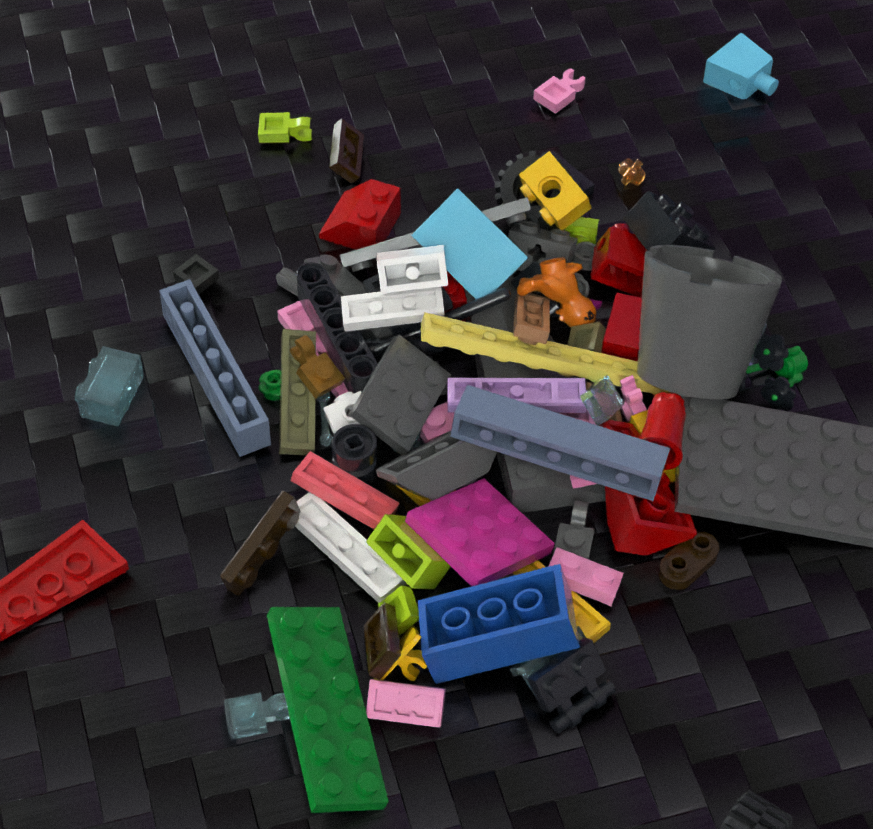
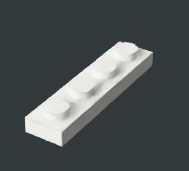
(346, 547)

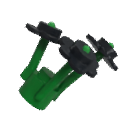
(785, 362)

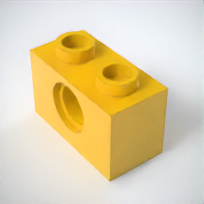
(548, 175)

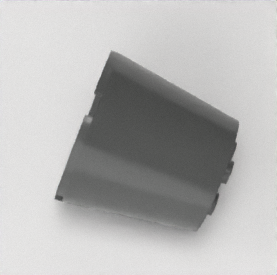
(701, 319)

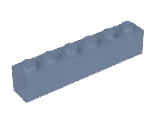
(215, 368)
(559, 442)

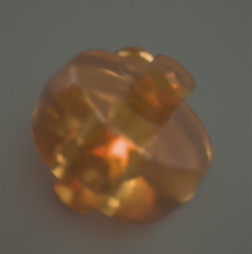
(631, 172)

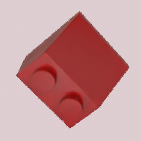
(363, 215)

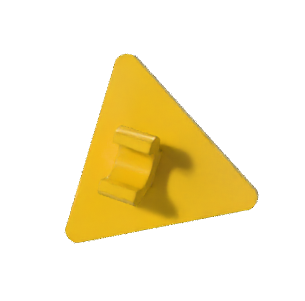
(409, 655)

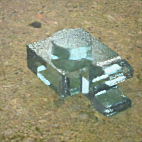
(249, 714)

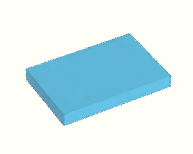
(473, 245)

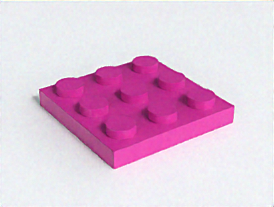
(479, 533)

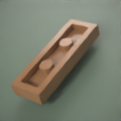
(531, 318)

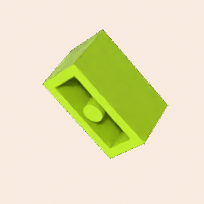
(407, 553)

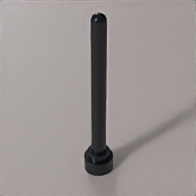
(379, 346)

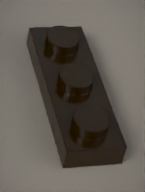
(261, 544)

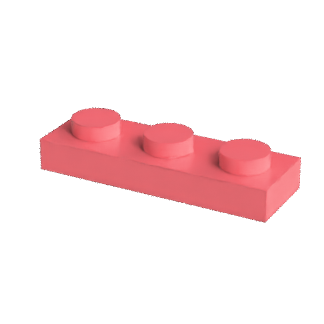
(343, 490)

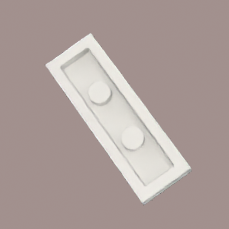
(390, 309)

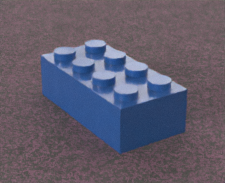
(497, 624)

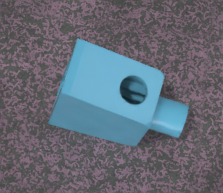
(741, 69)

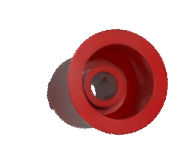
(665, 426)

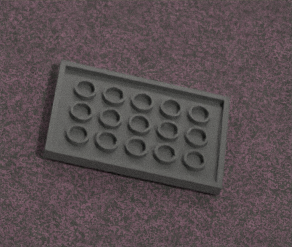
(776, 470)

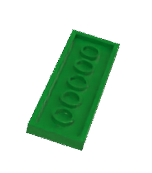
(326, 710)

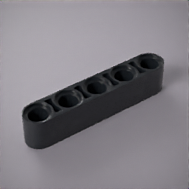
(324, 310)

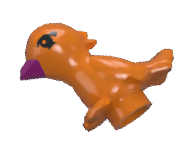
(561, 285)

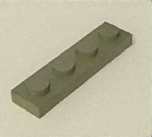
(296, 401)

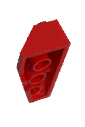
(644, 524)

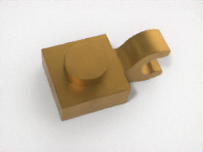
(316, 371)

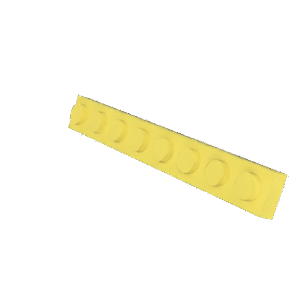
(552, 356)

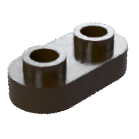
(692, 559)

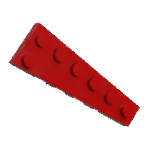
(56, 577)

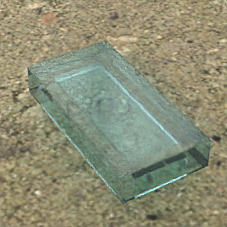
(602, 400)

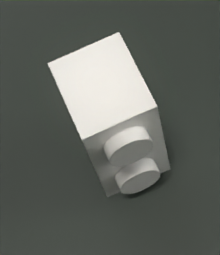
(412, 269)

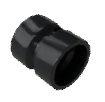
(356, 451)

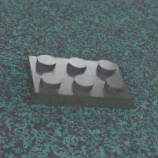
(400, 394)

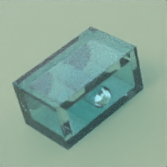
(109, 386)

